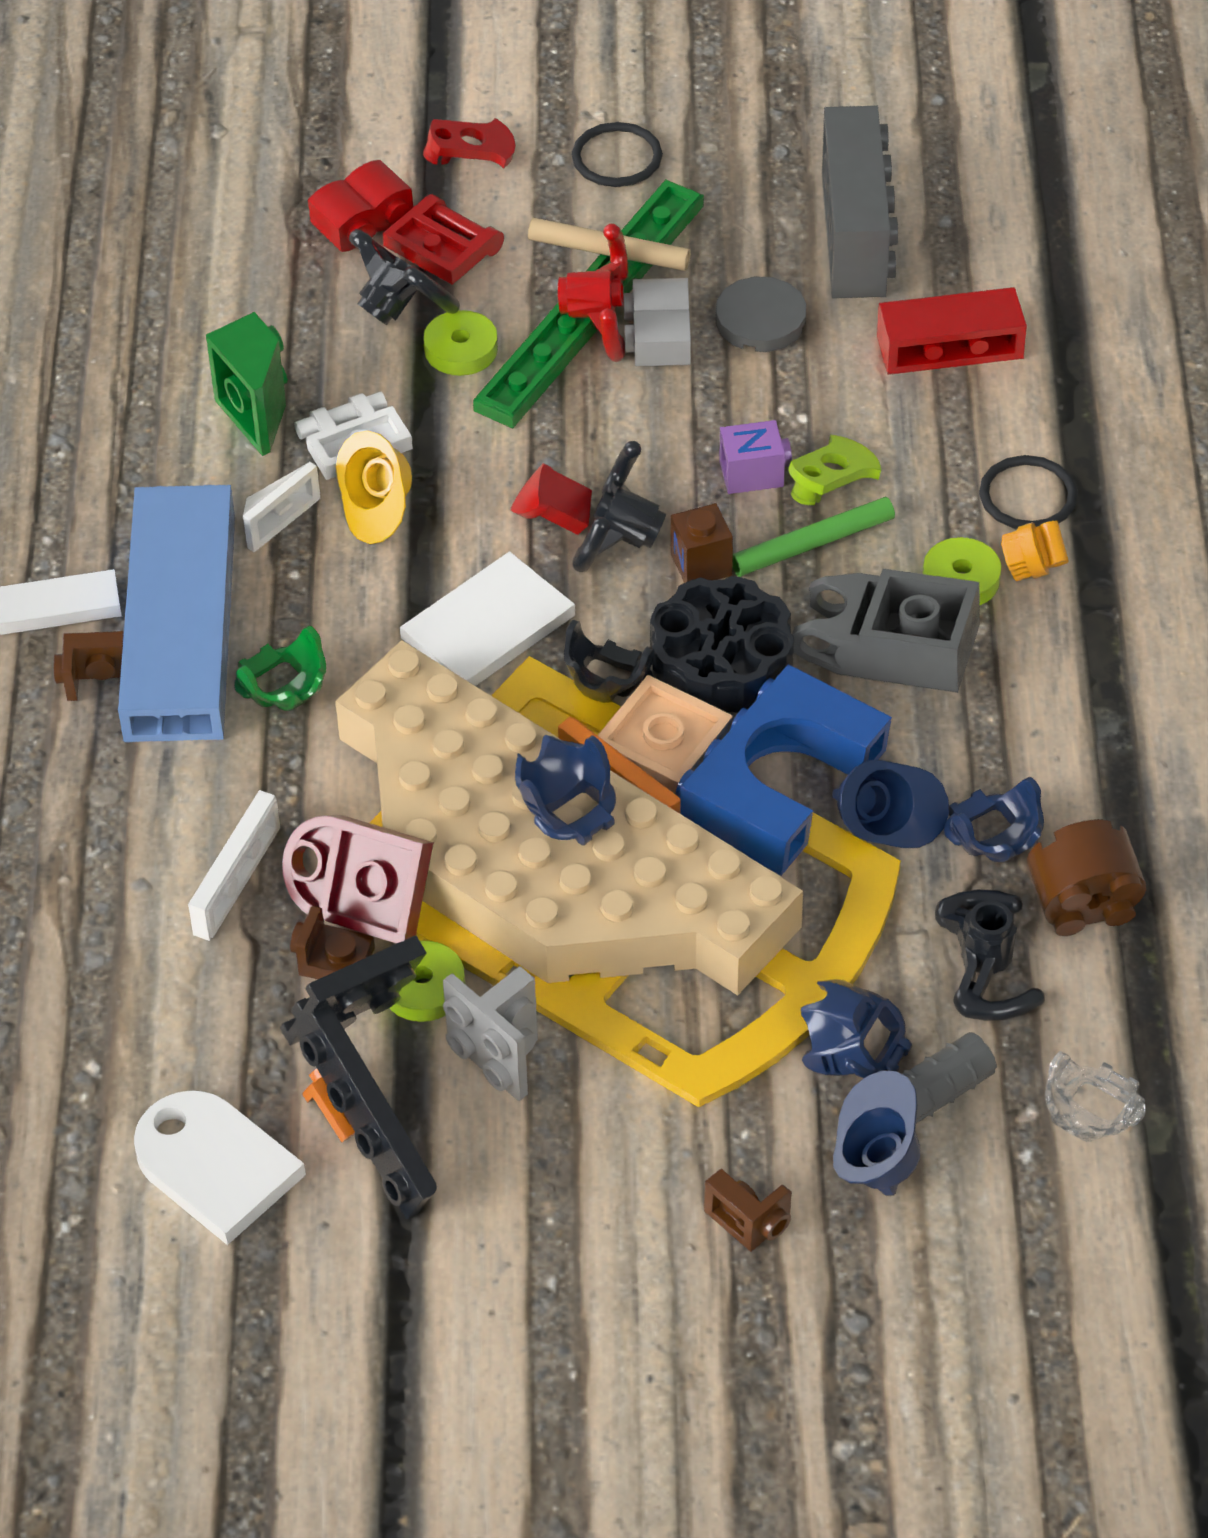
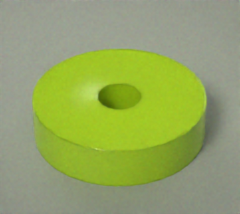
(460, 342)
(967, 556)
(425, 1000)

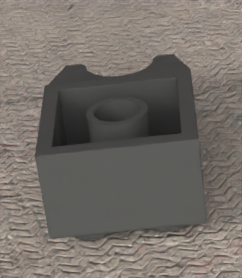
(894, 628)

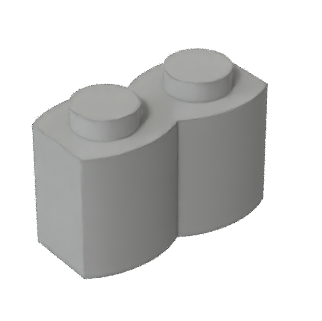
(660, 322)

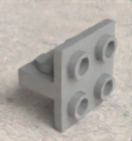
(494, 1028)

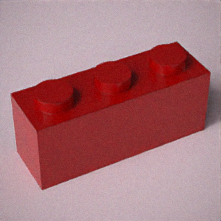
(951, 330)

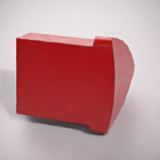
(555, 499)

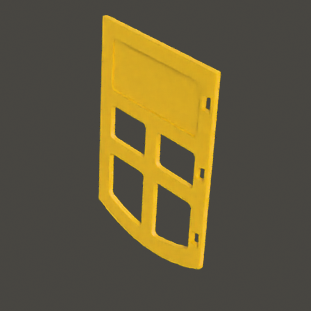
(580, 1003)

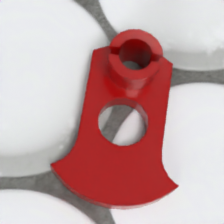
(496, 140)

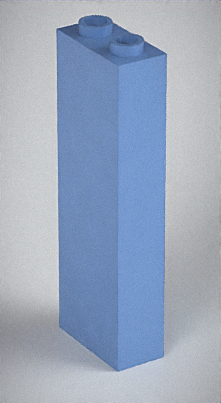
(177, 614)

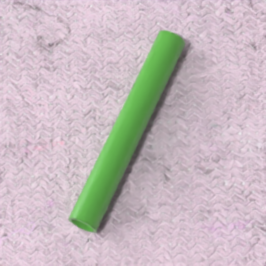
(813, 536)

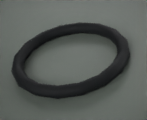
(611, 127)
(1032, 461)

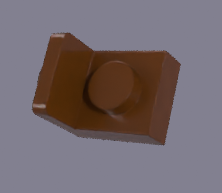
(88, 657)
(327, 948)
(742, 1214)

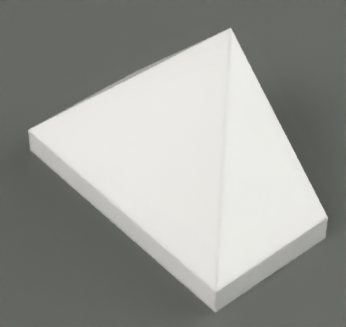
(279, 505)

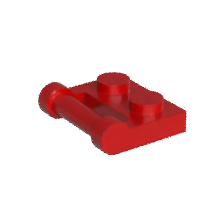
(437, 248)

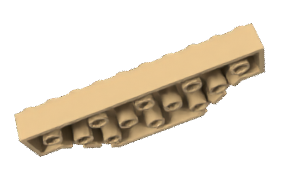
(623, 902)

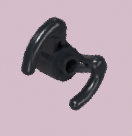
(394, 282)
(620, 514)
(987, 948)

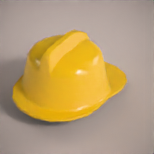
(372, 485)

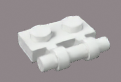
(330, 428)

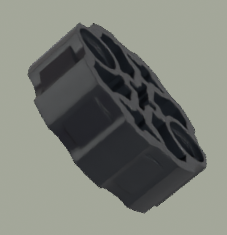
(721, 641)

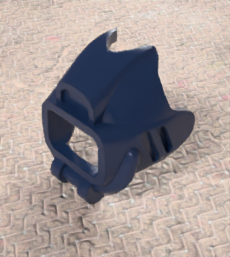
(560, 775)
(1019, 806)
(842, 1023)

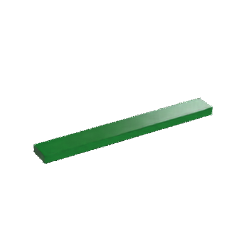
(561, 337)

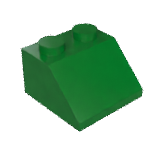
(249, 377)

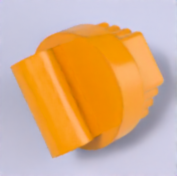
(1034, 550)

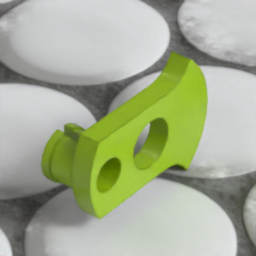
(816, 479)

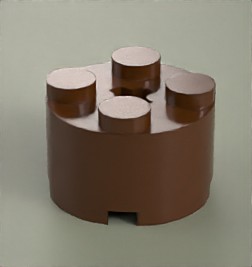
(1087, 876)

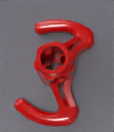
(599, 293)

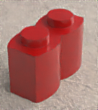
(365, 200)

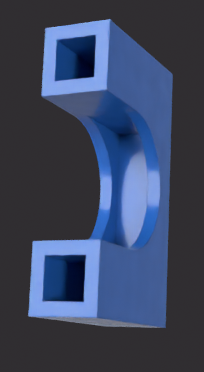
(788, 716)

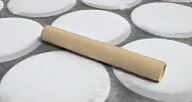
(595, 242)

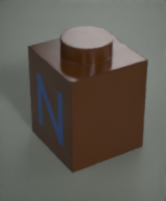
(701, 544)

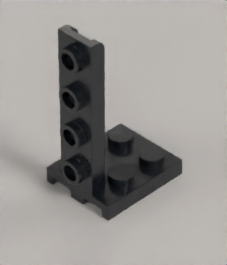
(352, 1090)

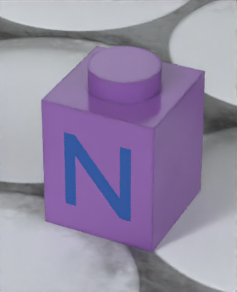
(753, 456)

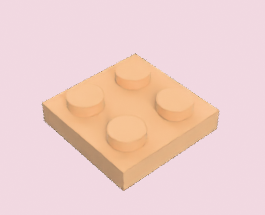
(665, 730)

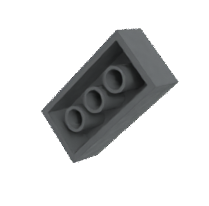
(858, 202)

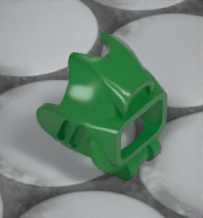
(304, 656)

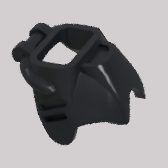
(579, 653)

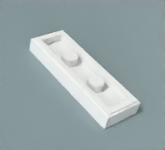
(59, 602)
(234, 865)

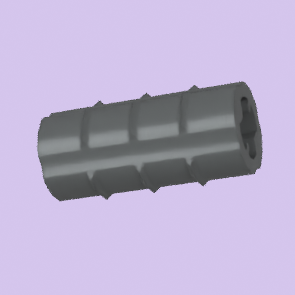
(950, 1073)

